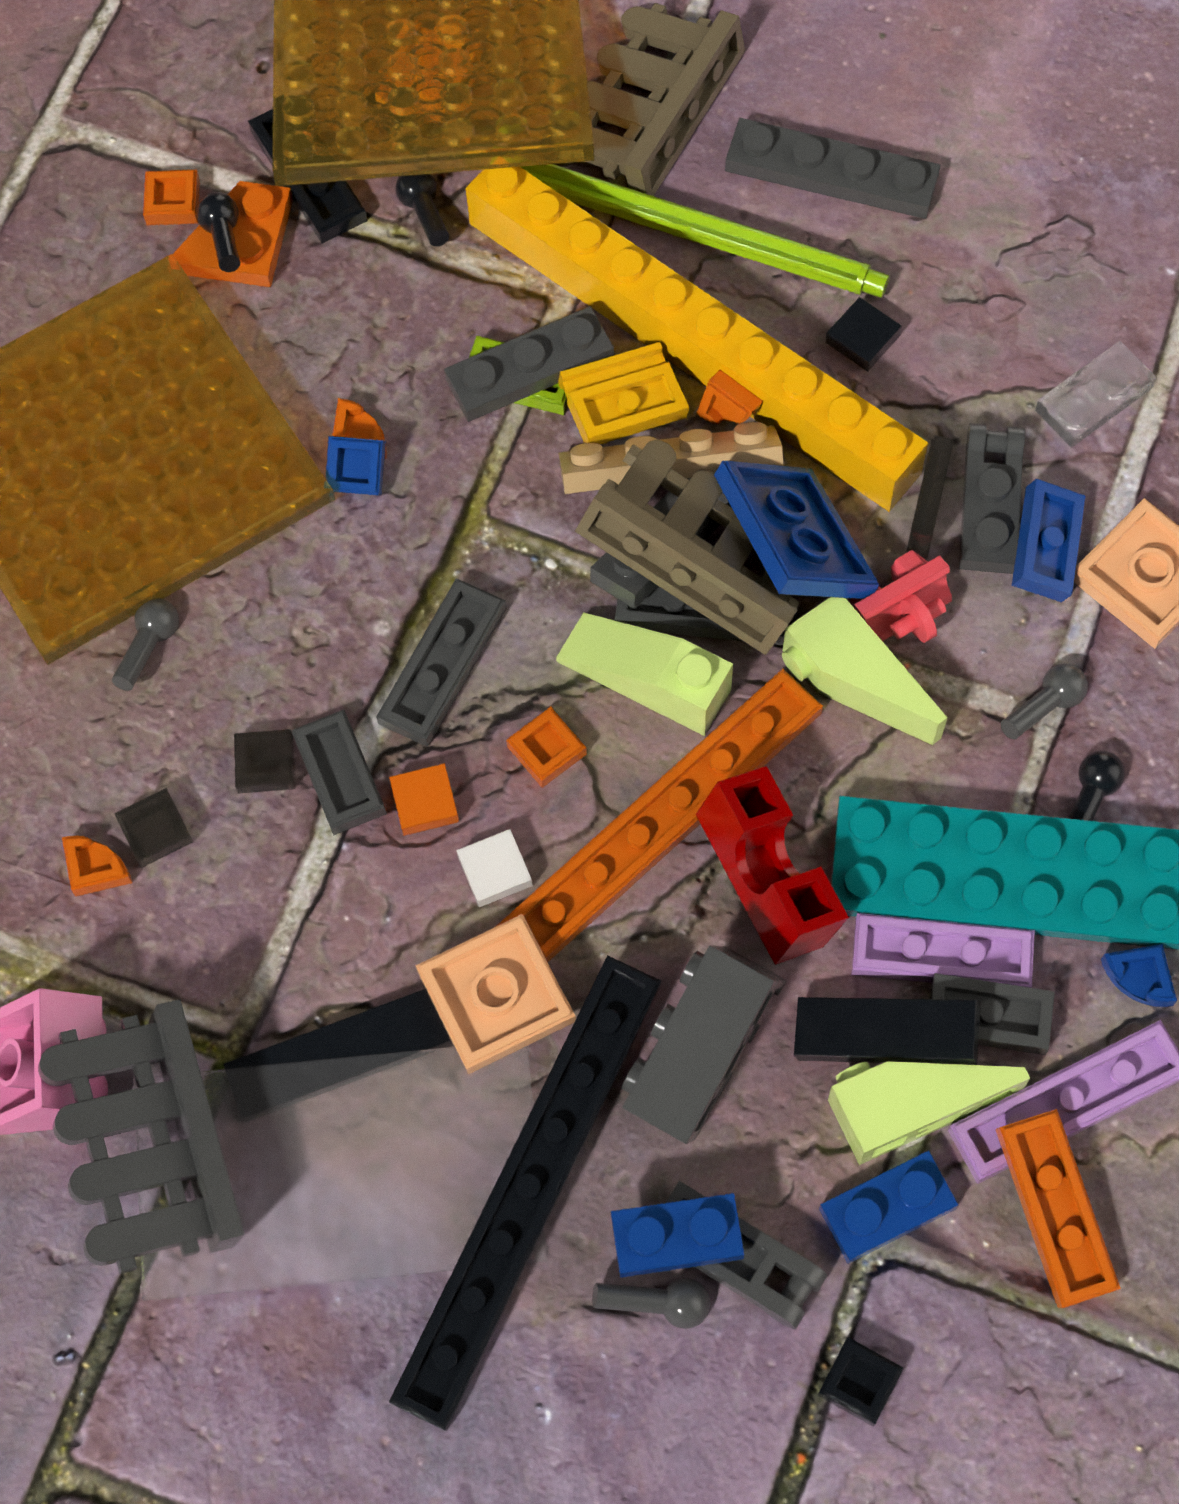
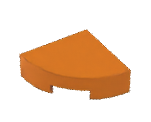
(727, 401)
(355, 422)
(93, 866)

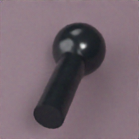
(419, 193)
(219, 215)
(1100, 775)

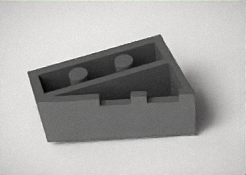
(700, 1041)

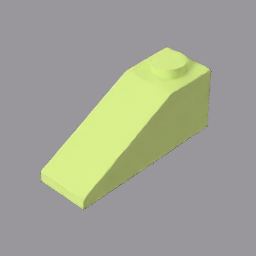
(854, 667)
(650, 669)
(909, 1100)

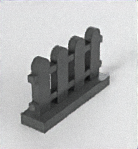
(165, 1164)

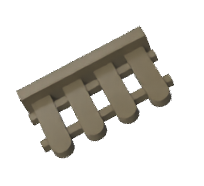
(679, 96)
(677, 559)

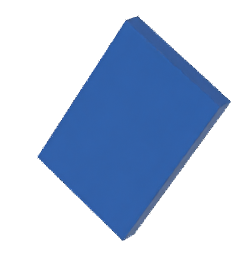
(796, 530)

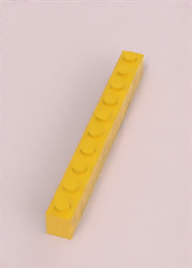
(697, 332)

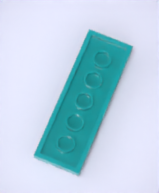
(1008, 871)

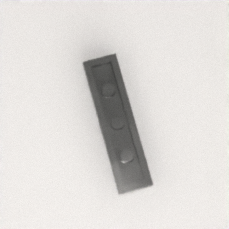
(832, 168)

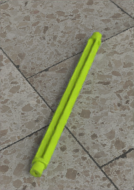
(712, 230)

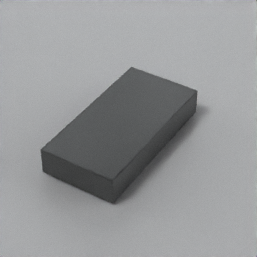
(339, 772)

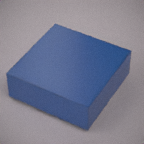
(355, 465)

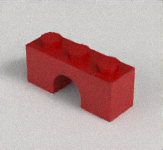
(746, 829)

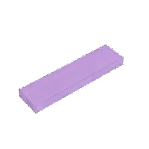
(1080, 1093)

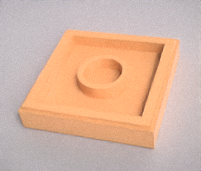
(1137, 573)
(495, 994)

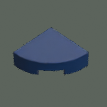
(1142, 975)

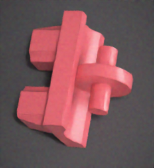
(909, 601)

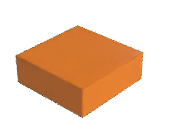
(171, 197)
(546, 747)
(424, 799)

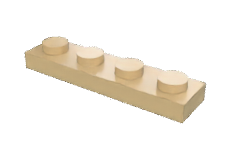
(591, 465)

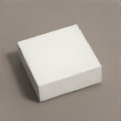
(494, 868)

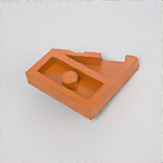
(257, 236)

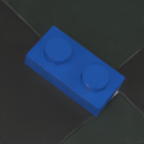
(1048, 540)
(888, 1207)
(677, 1235)

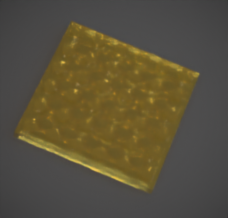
(426, 87)
(135, 458)

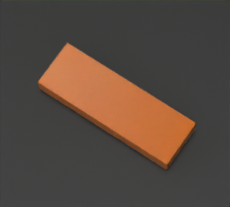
(1057, 1209)

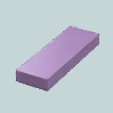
(921, 947)

